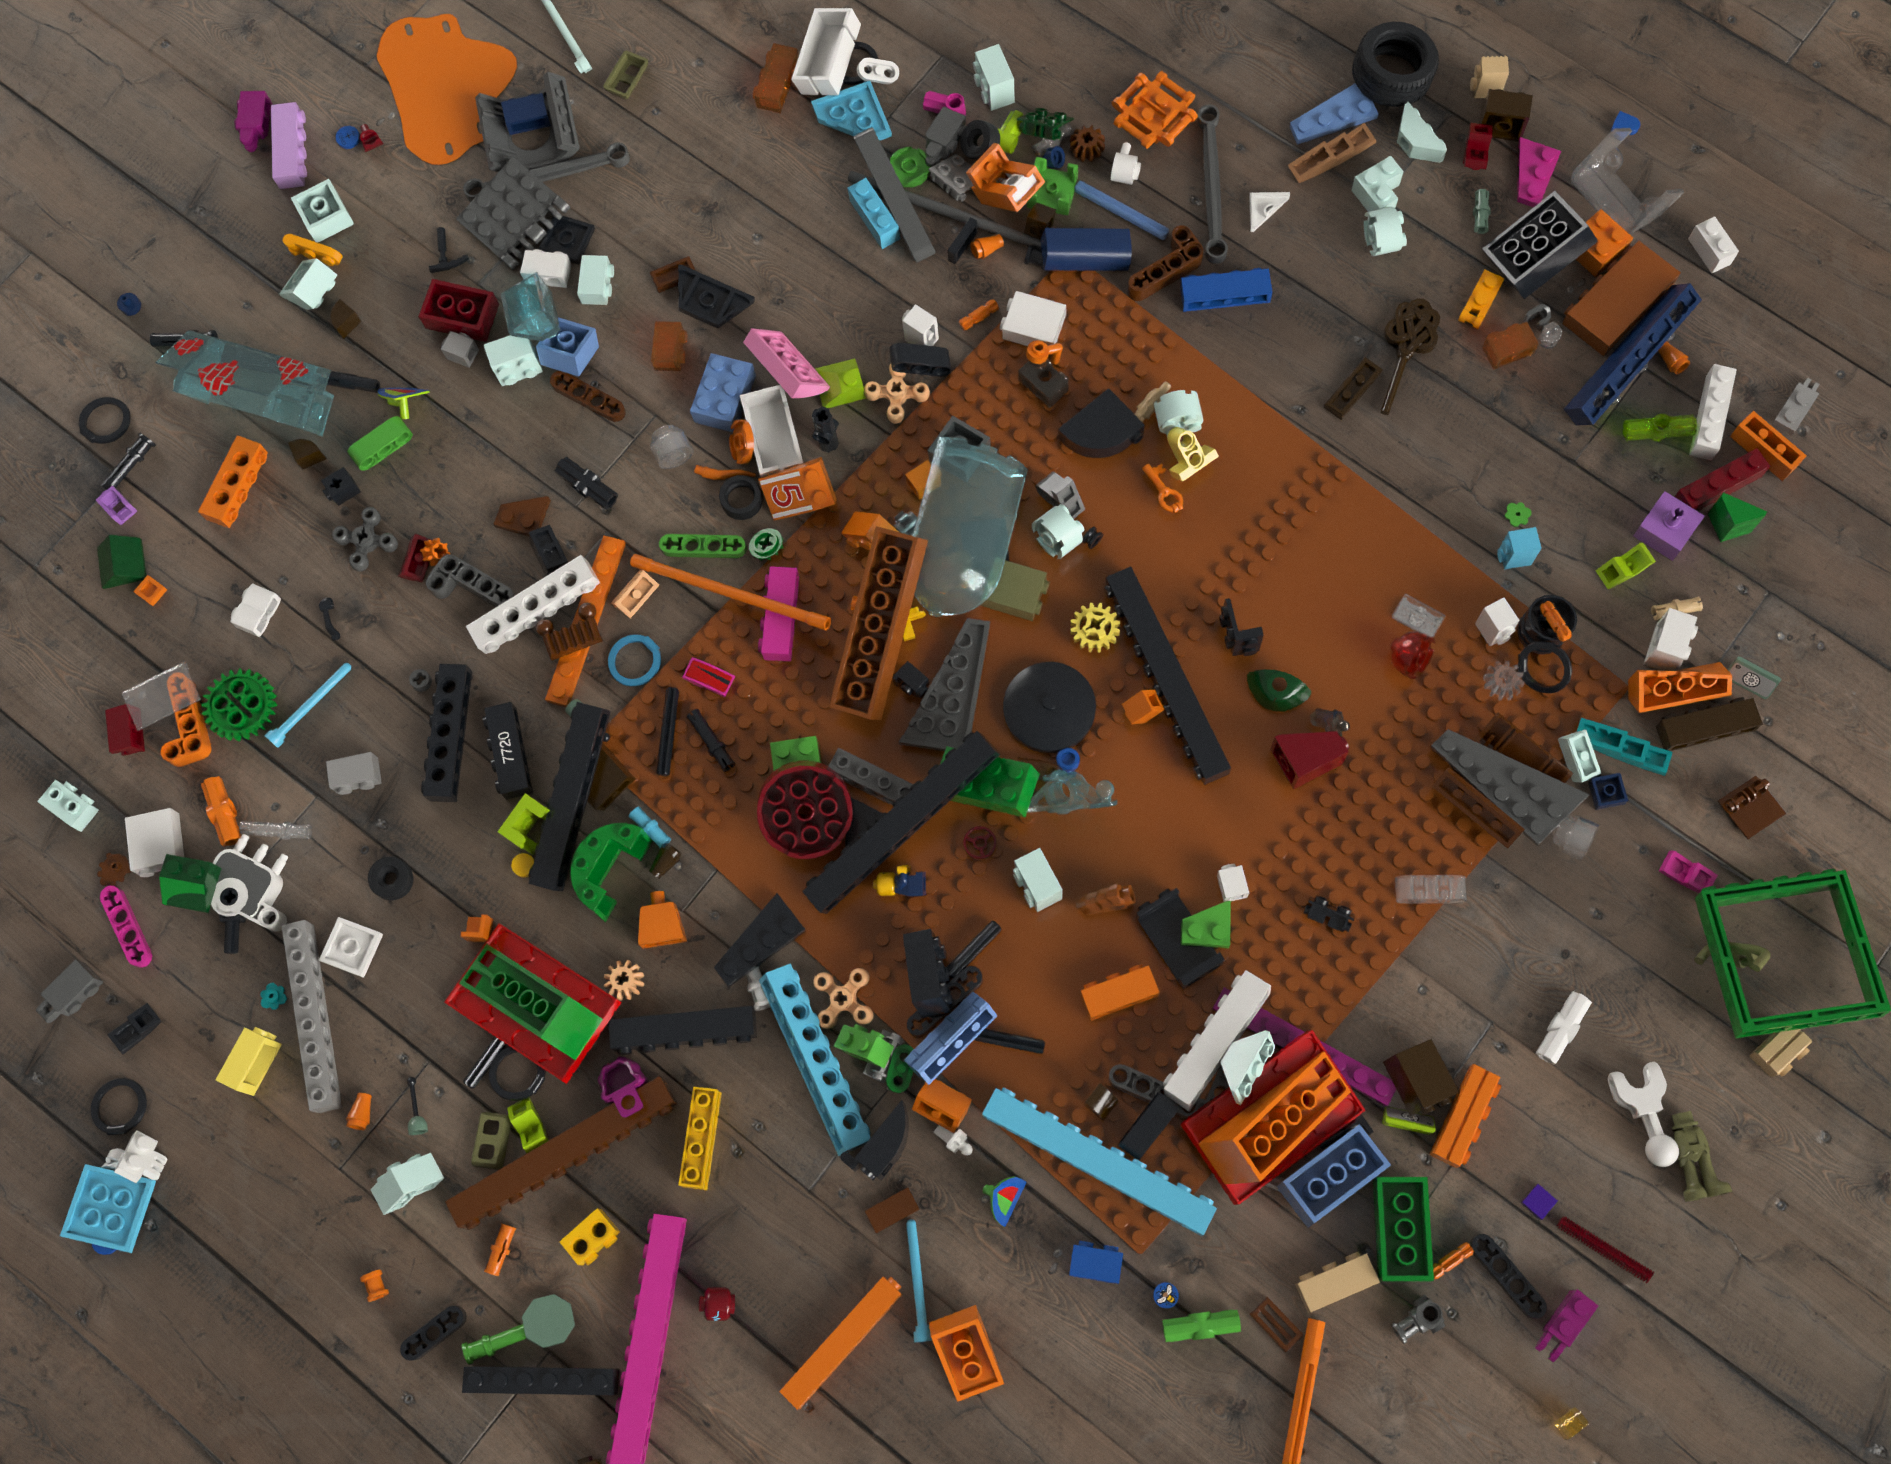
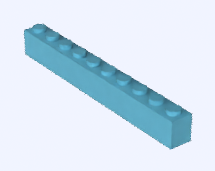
(1099, 1162)

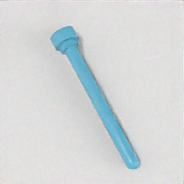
(278, 735)
(922, 1331)

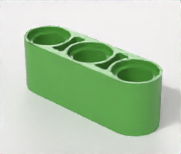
(380, 443)

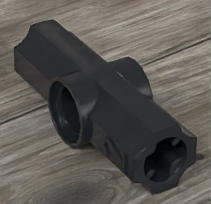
(825, 429)
(586, 483)

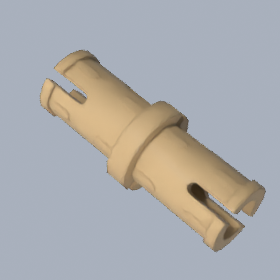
(1686, 606)

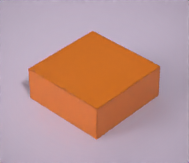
(150, 590)

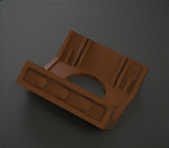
(1512, 742)

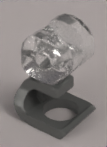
(1550, 332)

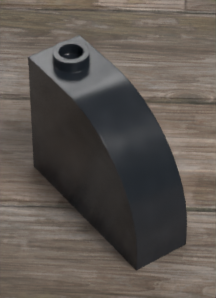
(1102, 428)

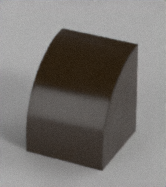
(344, 318)
(306, 453)
(1101, 1102)

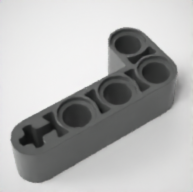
(458, 577)

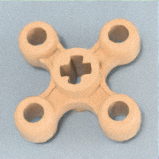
(896, 398)
(838, 1006)

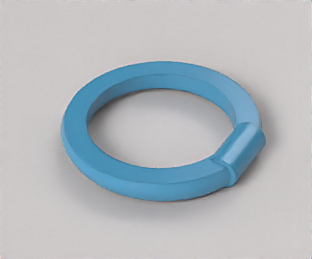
(650, 644)

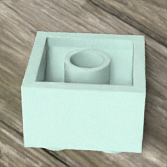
(309, 284)

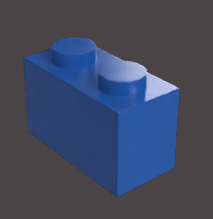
(1096, 1263)

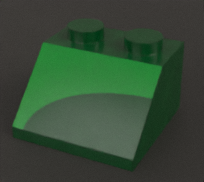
(188, 883)

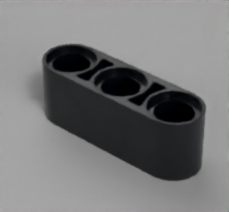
(920, 359)
(1148, 1125)

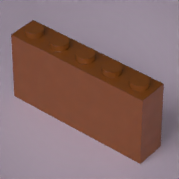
(1620, 297)

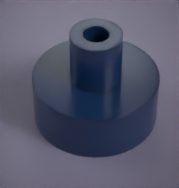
(1055, 157)
(129, 304)

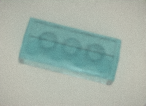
(530, 310)

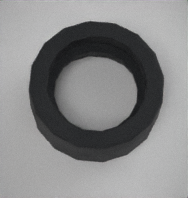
(736, 482)

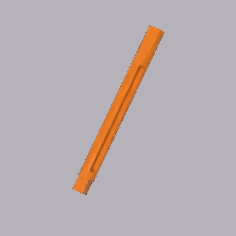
(1303, 1391)

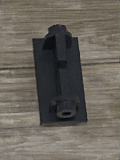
(1338, 915)

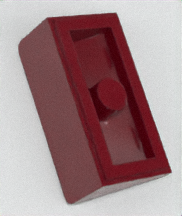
(413, 566)

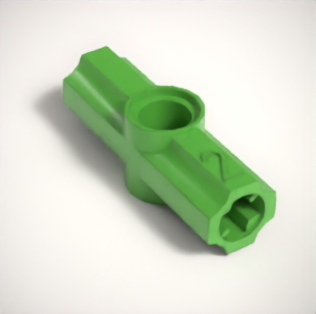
(1201, 1325)

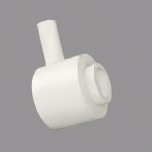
(1125, 166)

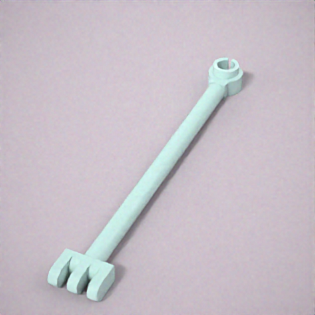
(582, 63)

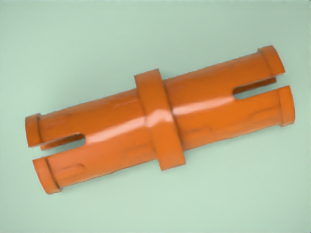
(500, 1249)

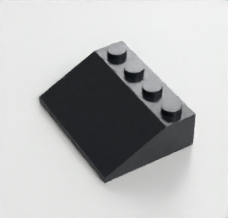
(1540, 244)

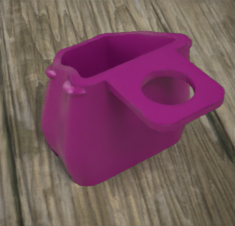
(622, 1079)

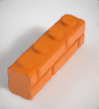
(1465, 1115)

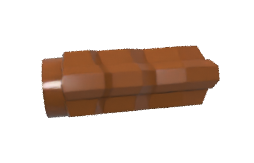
(1107, 899)

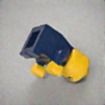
(906, 884)

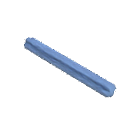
(1122, 210)

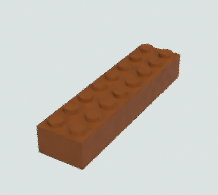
(878, 623)

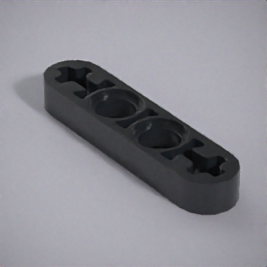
(953, 983)
(1505, 1278)

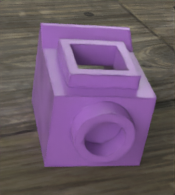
(109, 499)

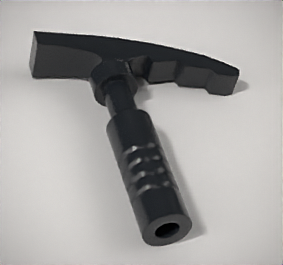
(442, 248)
(1358, 1120)

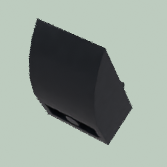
(883, 1147)

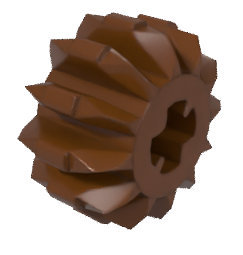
(1087, 143)

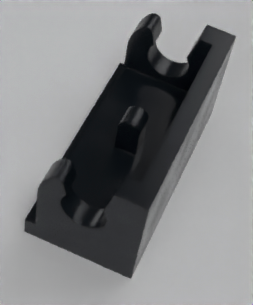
(547, 549)

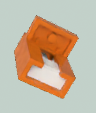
(1002, 181)

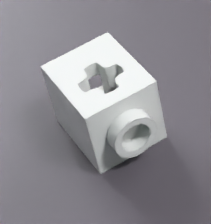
(1232, 883)

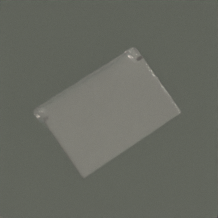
(161, 695)

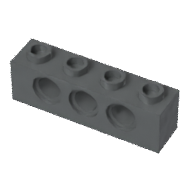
(869, 777)

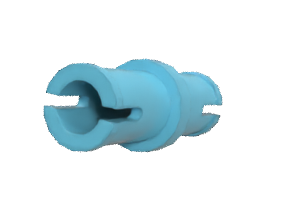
(649, 826)

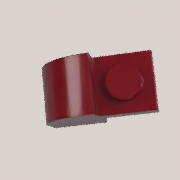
(1477, 146)

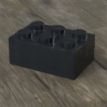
(927, 973)

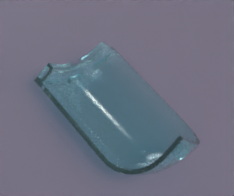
(967, 524)

